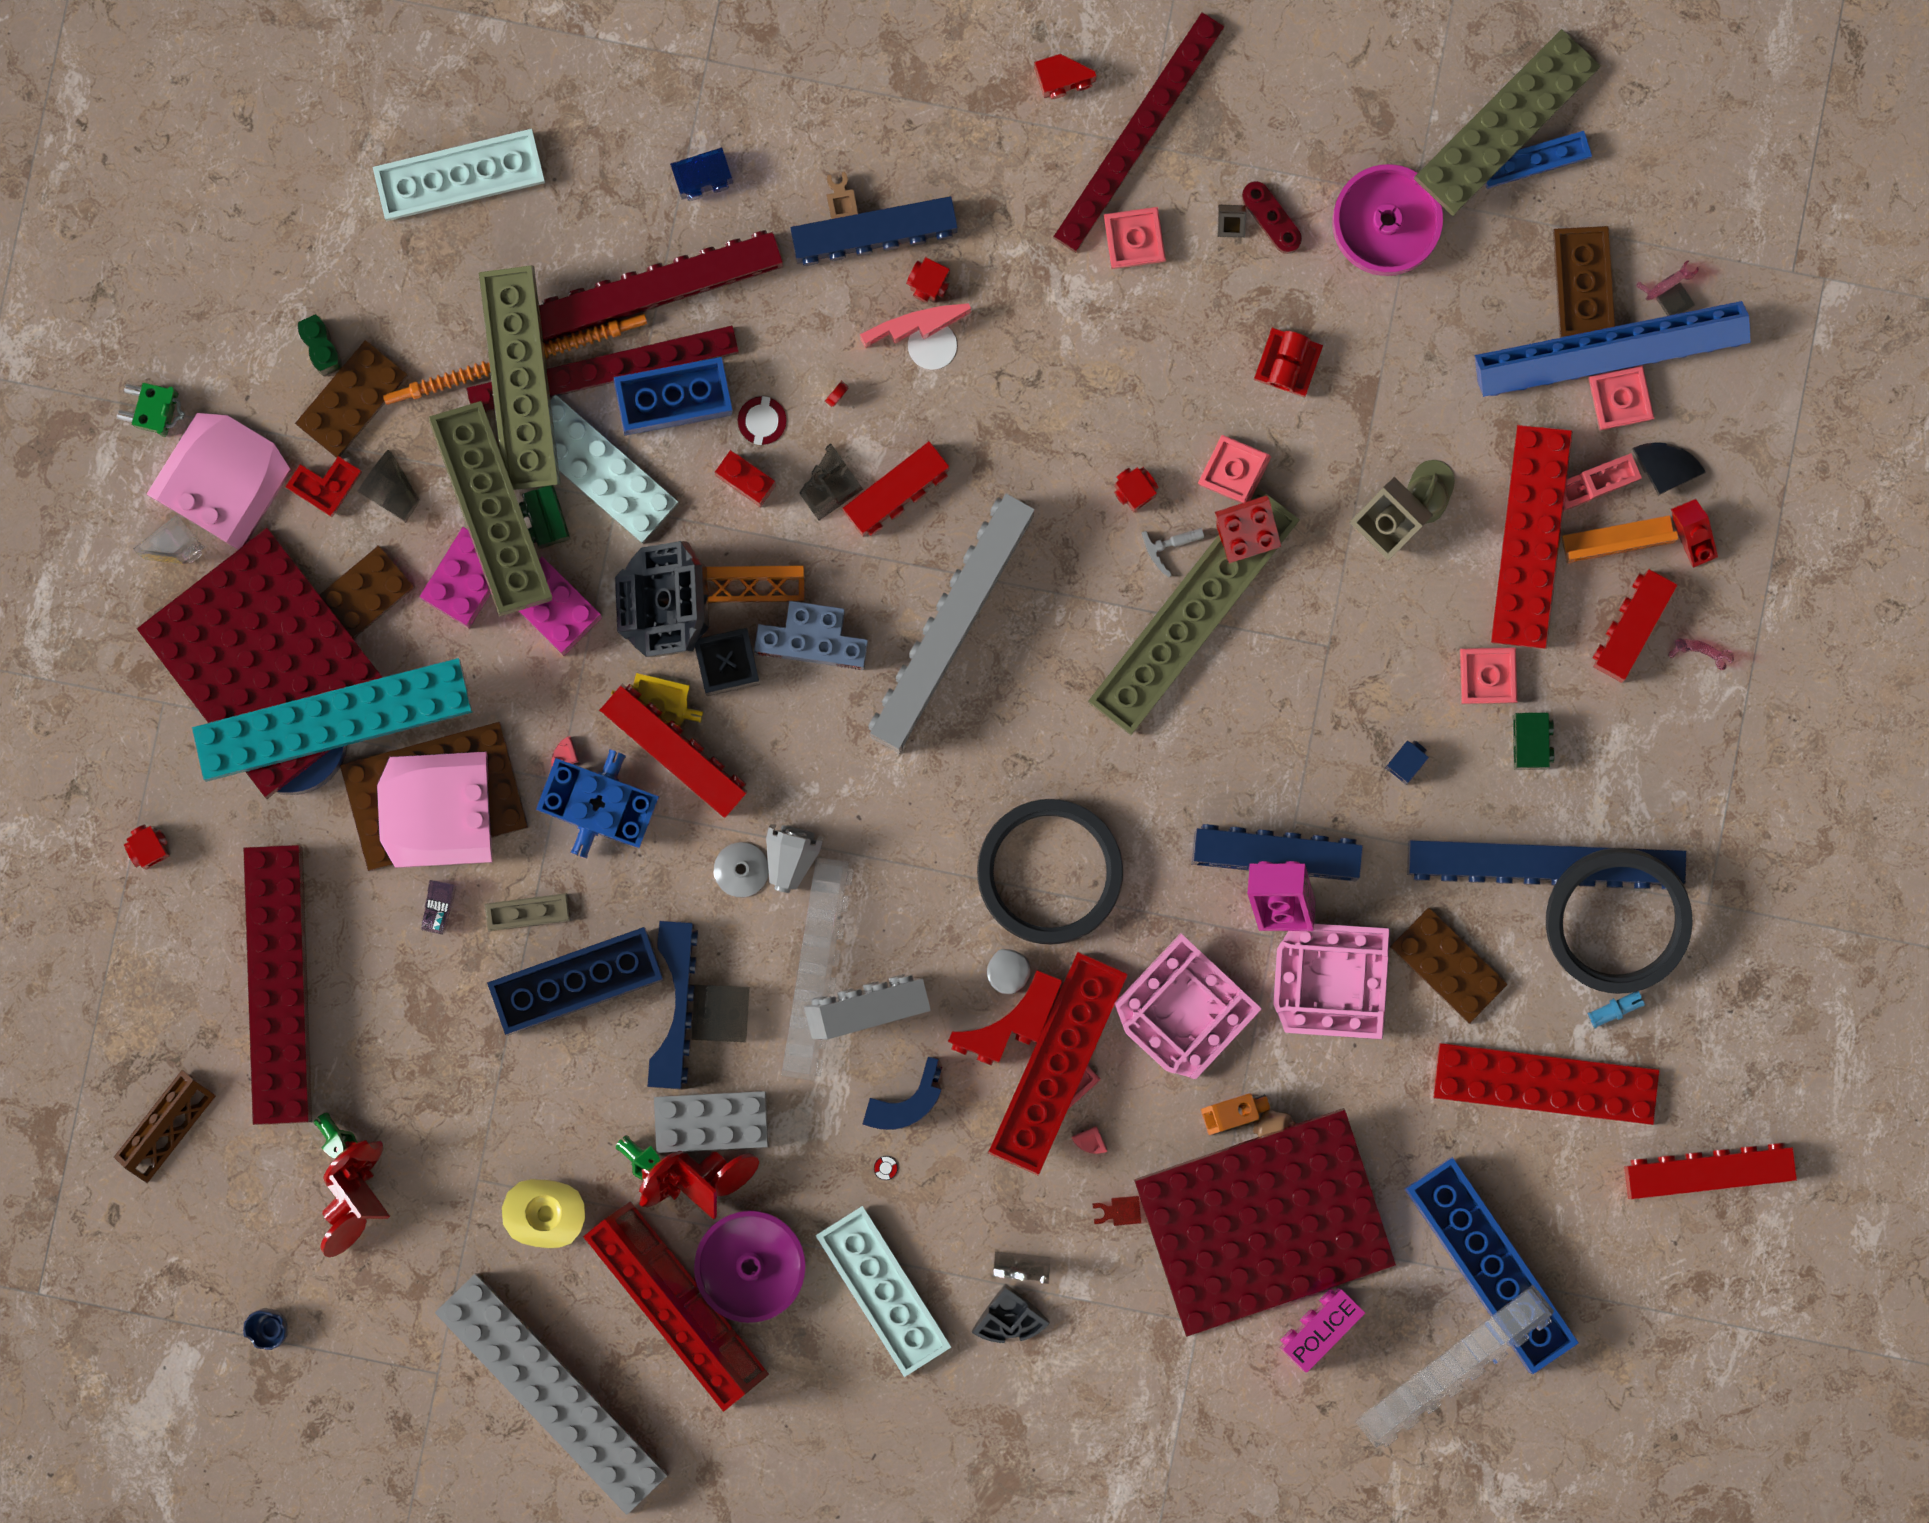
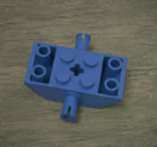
(570, 797)

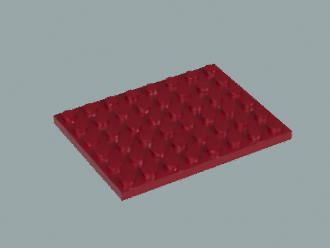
(255, 640)
(1265, 1222)

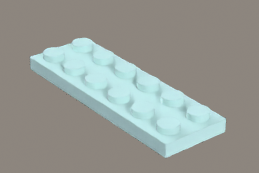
(458, 175)
(608, 474)
(883, 1291)

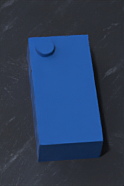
(673, 396)

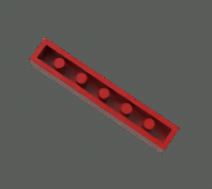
(674, 750)
(1710, 1173)

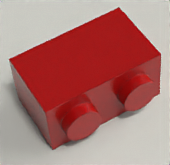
(745, 478)

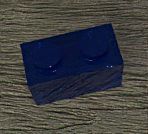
(702, 174)

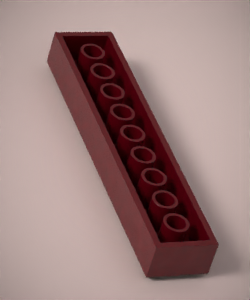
(277, 985)

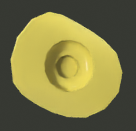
(543, 1213)

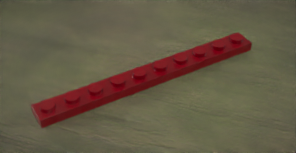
(1138, 132)
(603, 369)

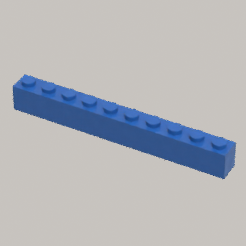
(1612, 348)

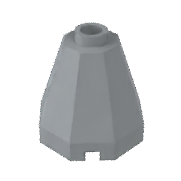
(790, 855)

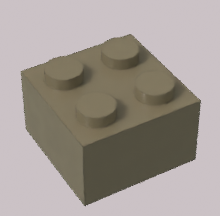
(1391, 518)

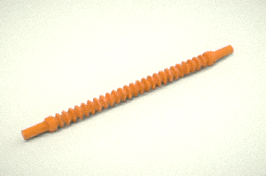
(416, 390)

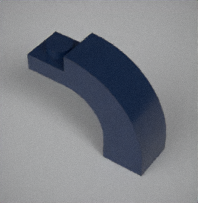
(317, 774)
(903, 1114)

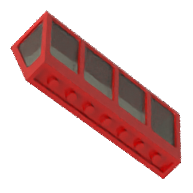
(676, 1306)

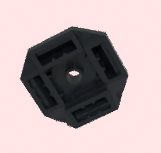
(663, 599)

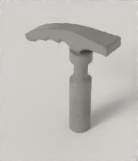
(1175, 541)

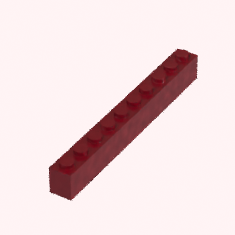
(659, 285)

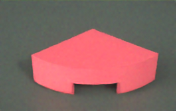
(565, 751)
(1090, 1141)

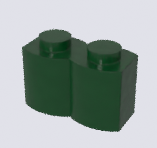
(318, 340)

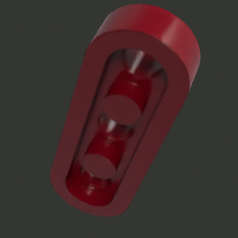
(1273, 229)

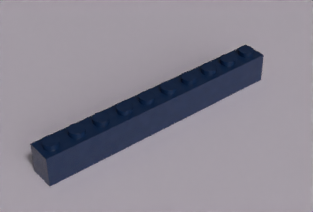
(1526, 863)

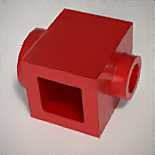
(928, 280)
(1135, 488)
(146, 846)

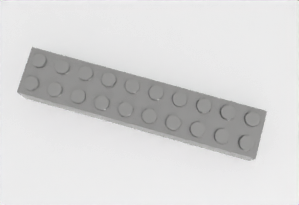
(952, 623)
(551, 1393)

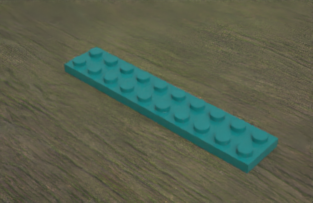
(332, 719)

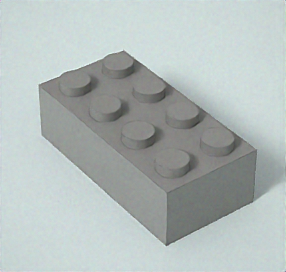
(866, 1008)
(711, 1122)

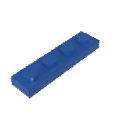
(1543, 158)

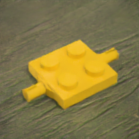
(667, 696)

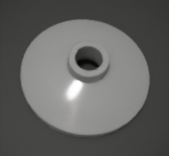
(741, 884)

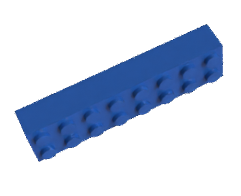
(1485, 1256)

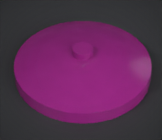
(749, 1266)

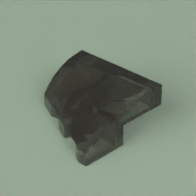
(829, 485)
(390, 488)
(1022, 1267)

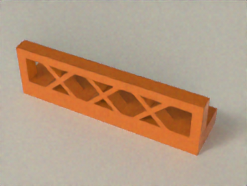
(1618, 539)
(755, 573)

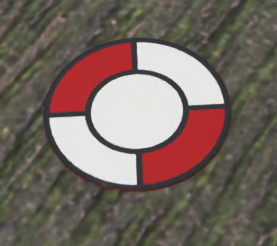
(885, 1168)

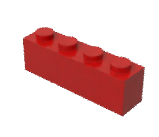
(896, 489)
(1634, 626)

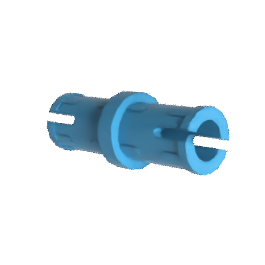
(1616, 1009)

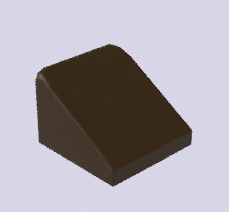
(1231, 220)

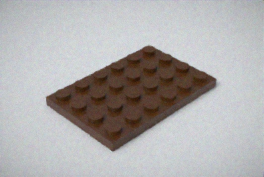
(504, 798)

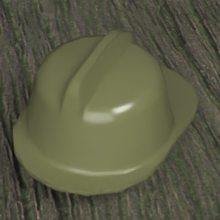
(1432, 486)

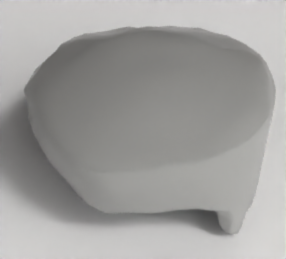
(1008, 971)

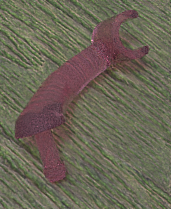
(1668, 282)
(1698, 646)

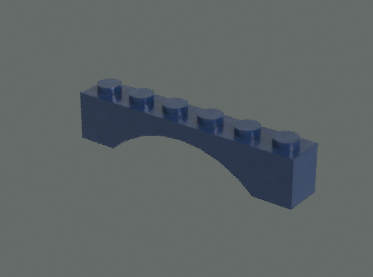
(667, 1063)

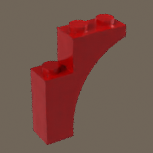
(1024, 1020)

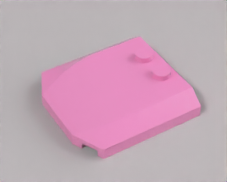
(221, 477)
(435, 810)
(1333, 981)
(1184, 1010)

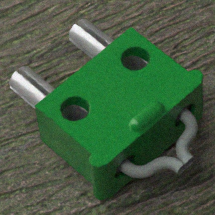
(157, 409)

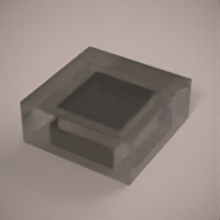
(1675, 300)

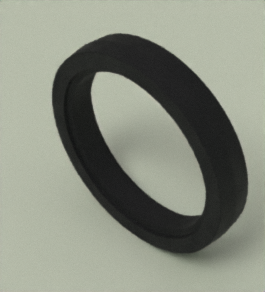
(1067, 810)
(1657, 969)

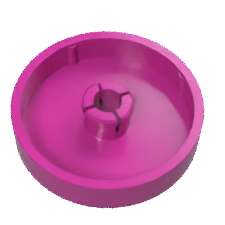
(1387, 248)

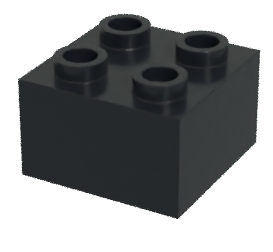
(726, 662)

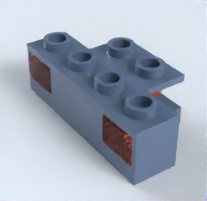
(812, 637)

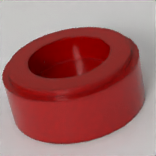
(837, 394)

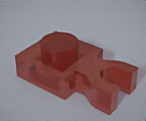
(1123, 1211)

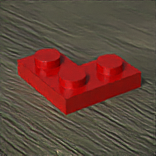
(325, 492)

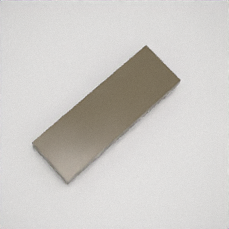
(527, 912)

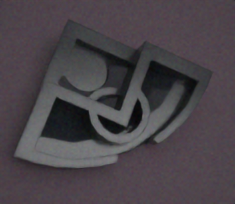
(1667, 465)
(1009, 1317)

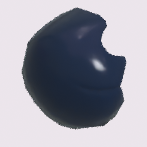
(266, 1328)

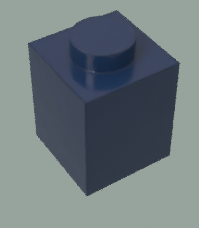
(1407, 761)

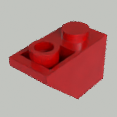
(1062, 74)
(1694, 532)

